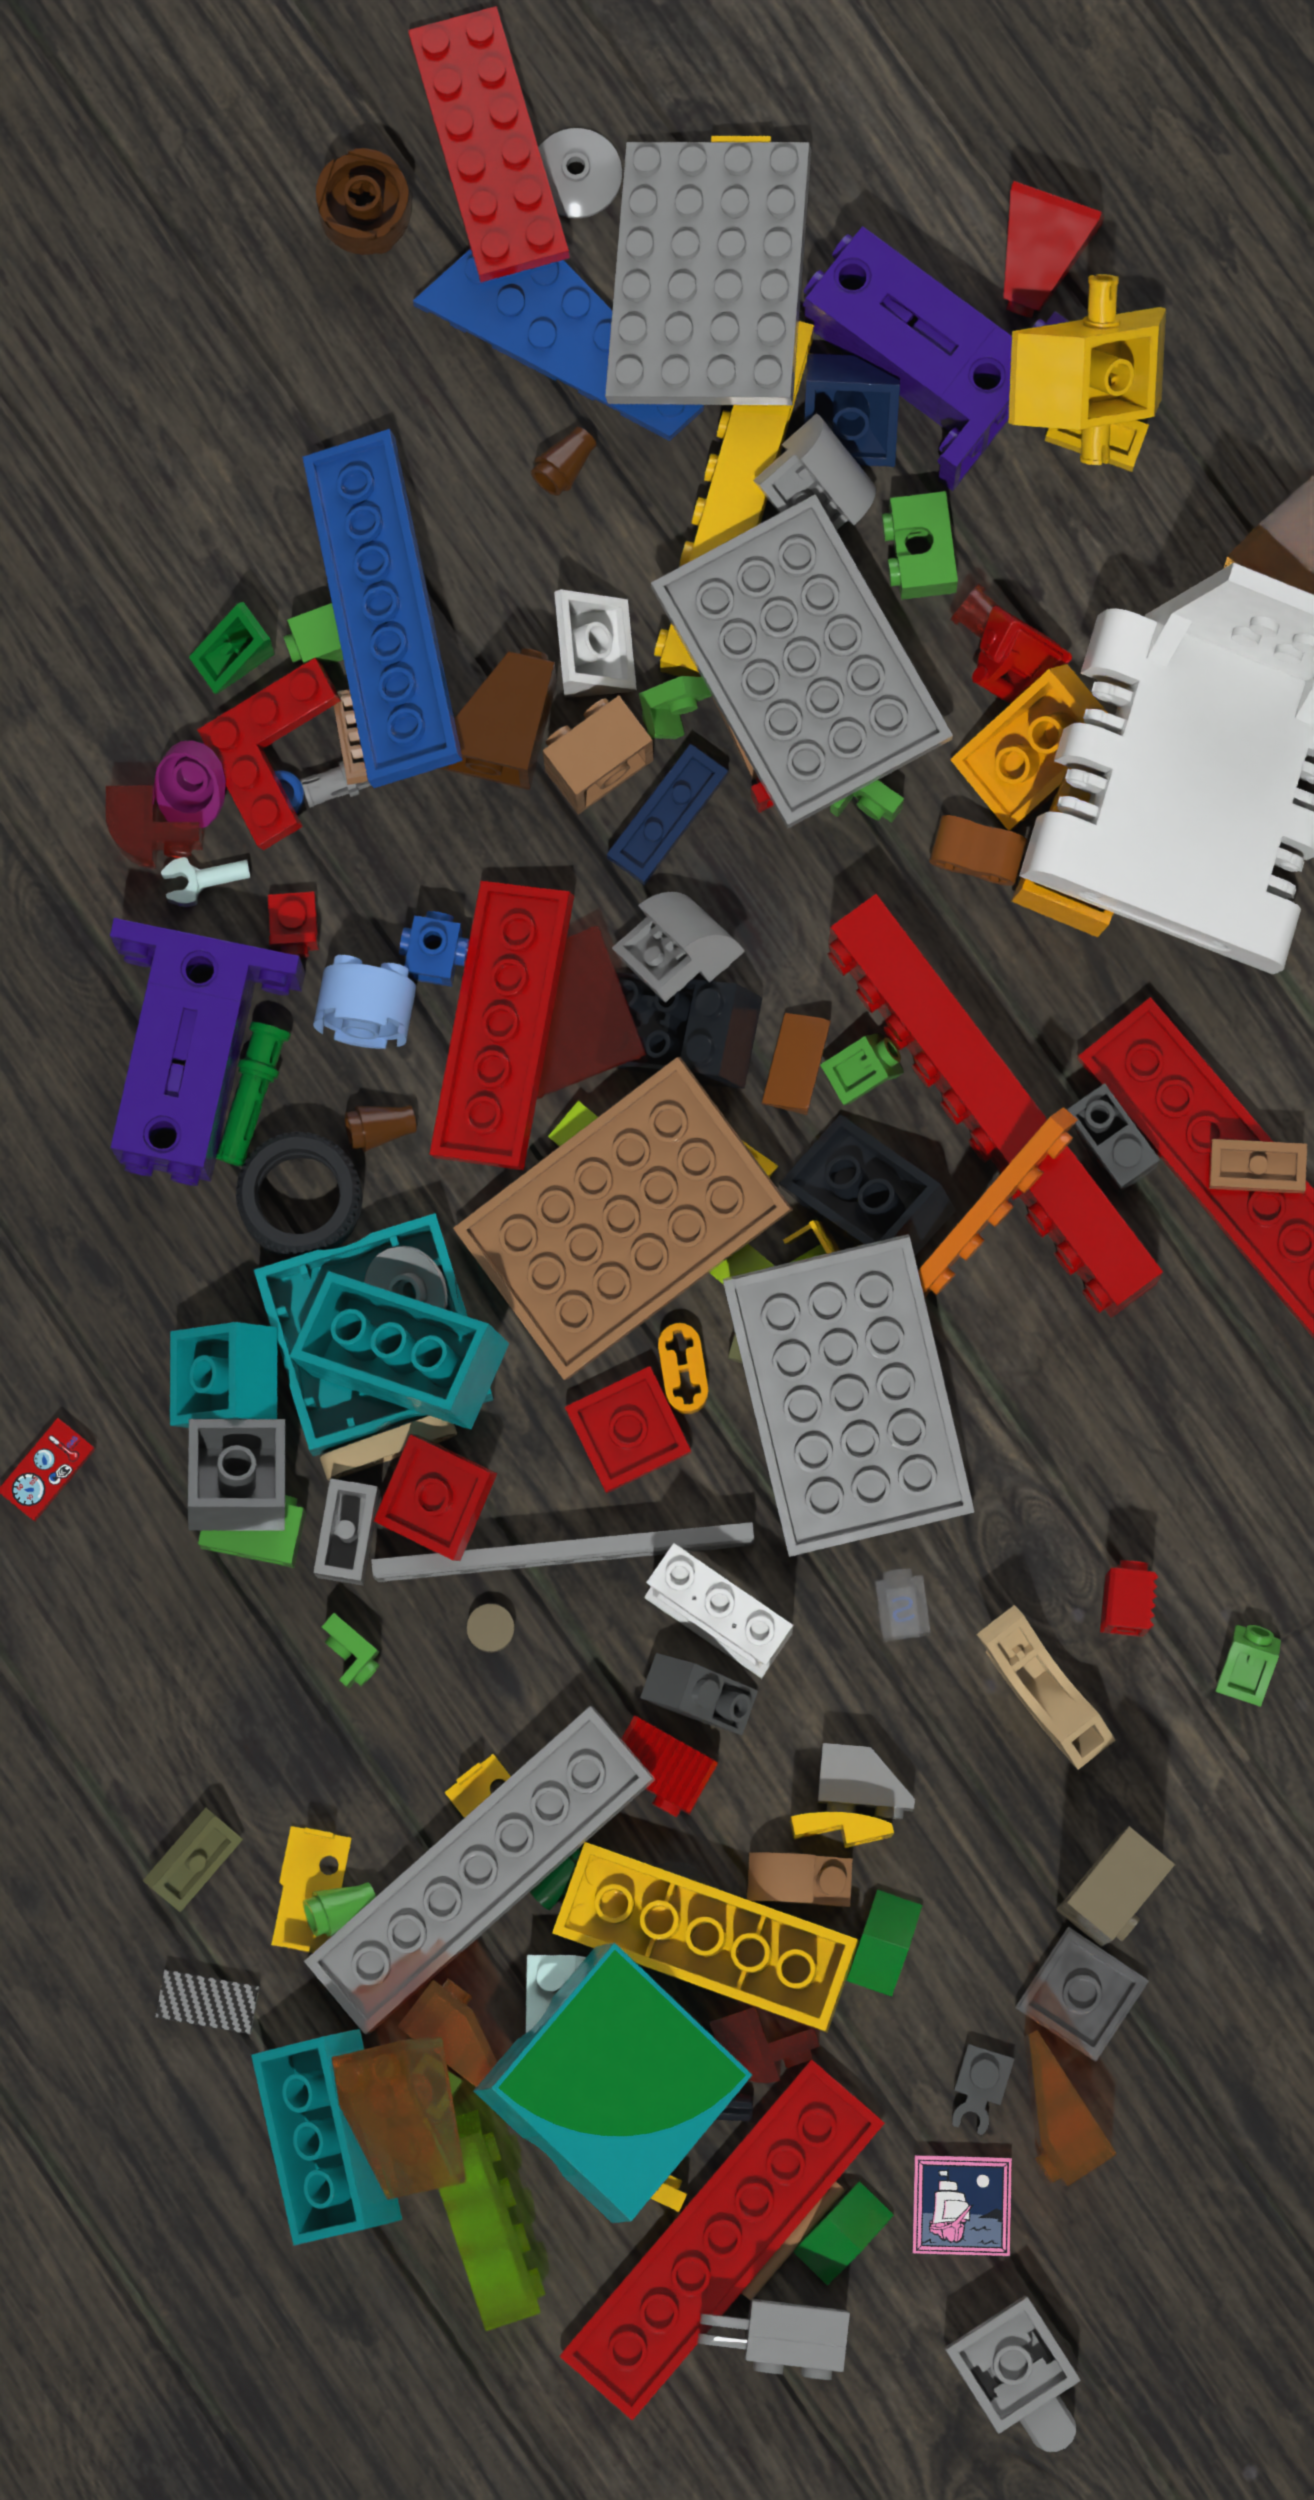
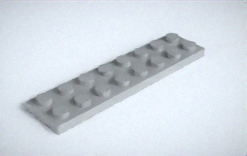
(479, 1870)

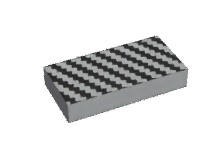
(207, 2001)

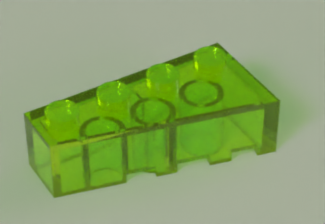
(486, 2232)

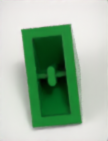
(232, 649)
(884, 1943)
(843, 2233)

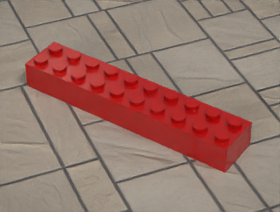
(990, 1103)

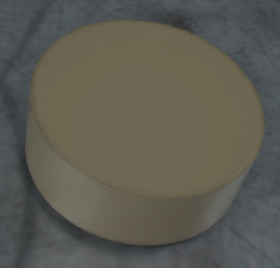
(490, 1628)

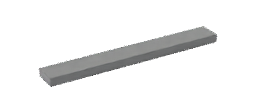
(563, 1552)

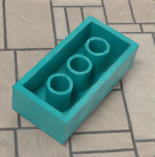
(399, 1350)
(316, 2155)

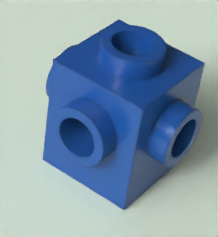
(439, 964)

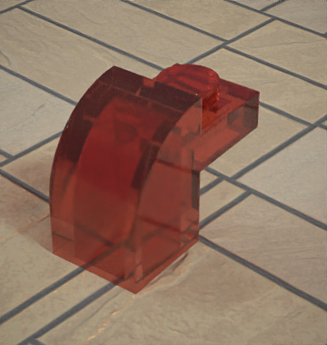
(135, 829)
(745, 2040)

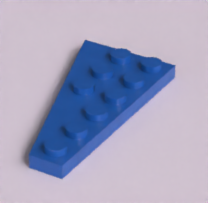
(547, 323)

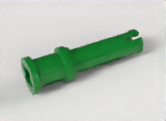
(256, 1072)

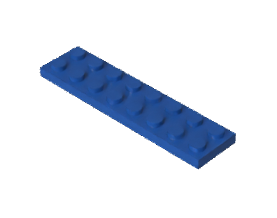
(382, 609)

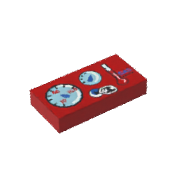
(46, 1469)

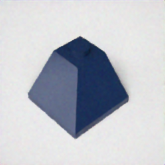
(856, 405)

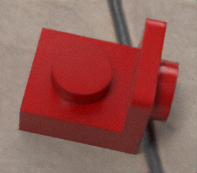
(293, 923)

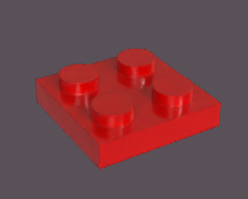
(628, 1430)
(435, 1497)

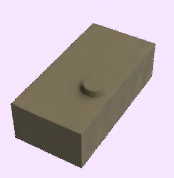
(1115, 1888)

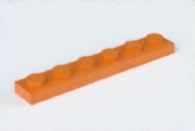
(994, 1203)

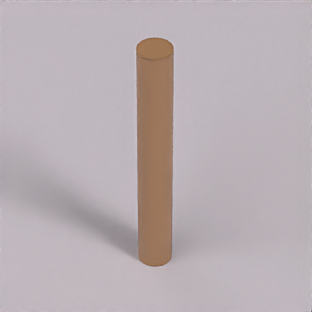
(793, 2240)

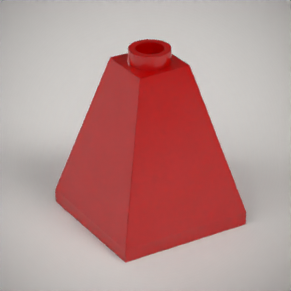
(1043, 245)

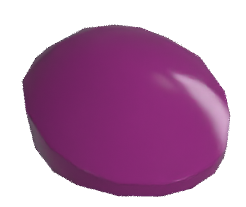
(190, 784)

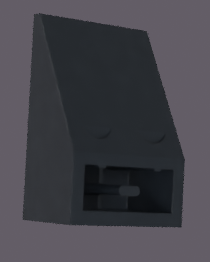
(702, 1024)

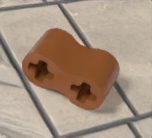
(977, 850)

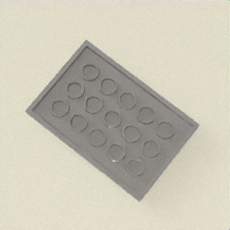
(709, 273)
(801, 661)
(848, 1395)

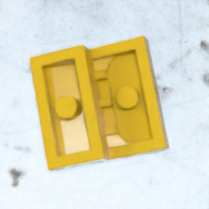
(854, 1827)

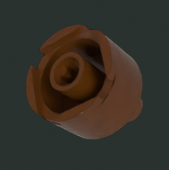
(347, 182)

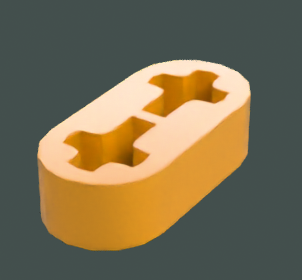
(694, 1366)

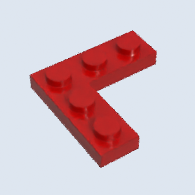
(254, 724)

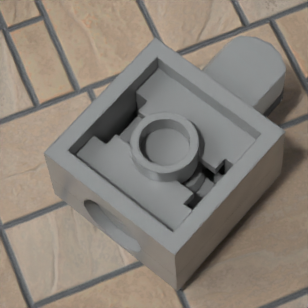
(786, 2336)
(1018, 2374)

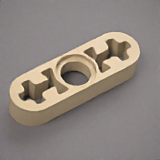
(382, 1447)

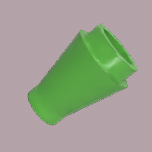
(333, 1908)

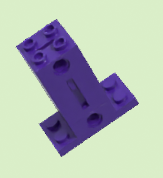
(921, 337)
(188, 1044)

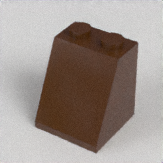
(507, 720)

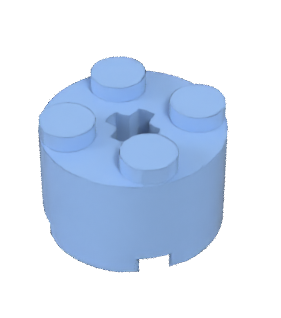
(365, 1002)

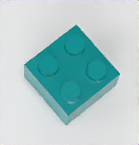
(223, 1373)

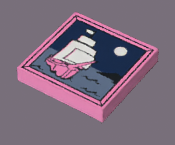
(962, 2205)

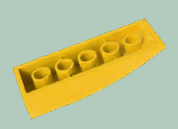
(707, 1936)

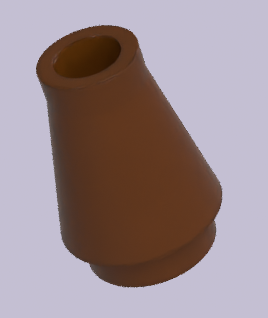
(562, 462)
(378, 1125)

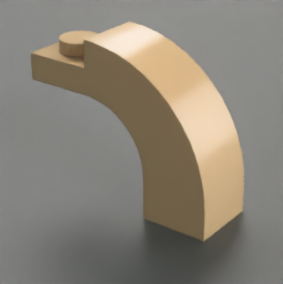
(1044, 1688)

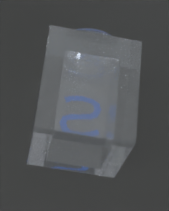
(901, 1605)

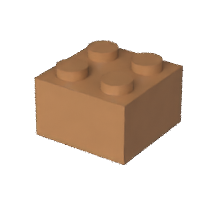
(597, 753)

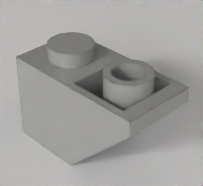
(859, 1778)

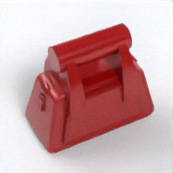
(1017, 650)

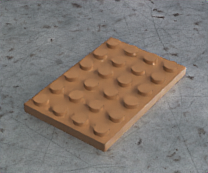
(622, 1218)

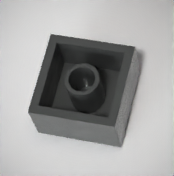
(236, 1475)

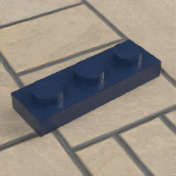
(667, 814)

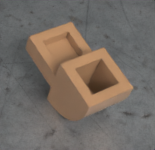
(799, 1879)

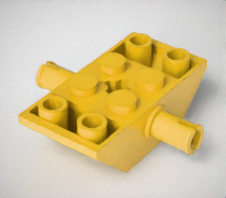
(1089, 370)

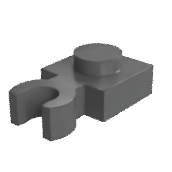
(982, 2079)

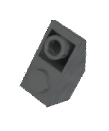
(1113, 1139)
(699, 1693)

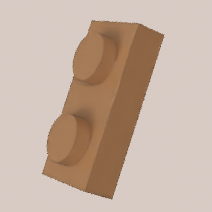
(1258, 1166)

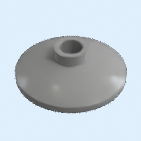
(596, 186)
(405, 1265)

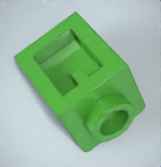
(669, 700)
(874, 800)
(863, 1067)
(346, 1642)
(1249, 1664)

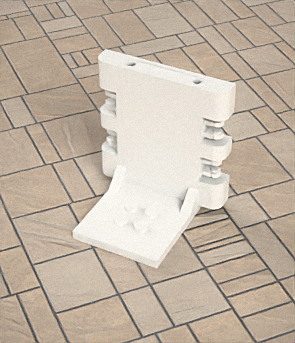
(1193, 768)

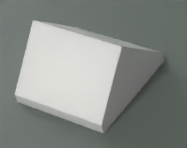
(594, 644)

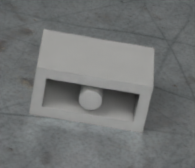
(346, 1532)

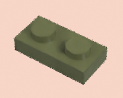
(192, 1859)

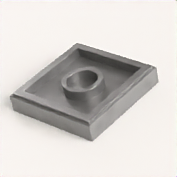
(1082, 1994)

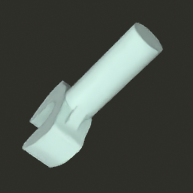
(201, 878)

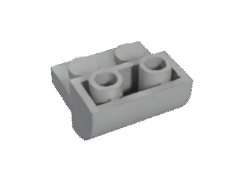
(820, 466)
(676, 944)

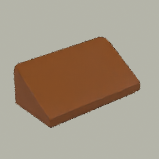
(796, 1062)

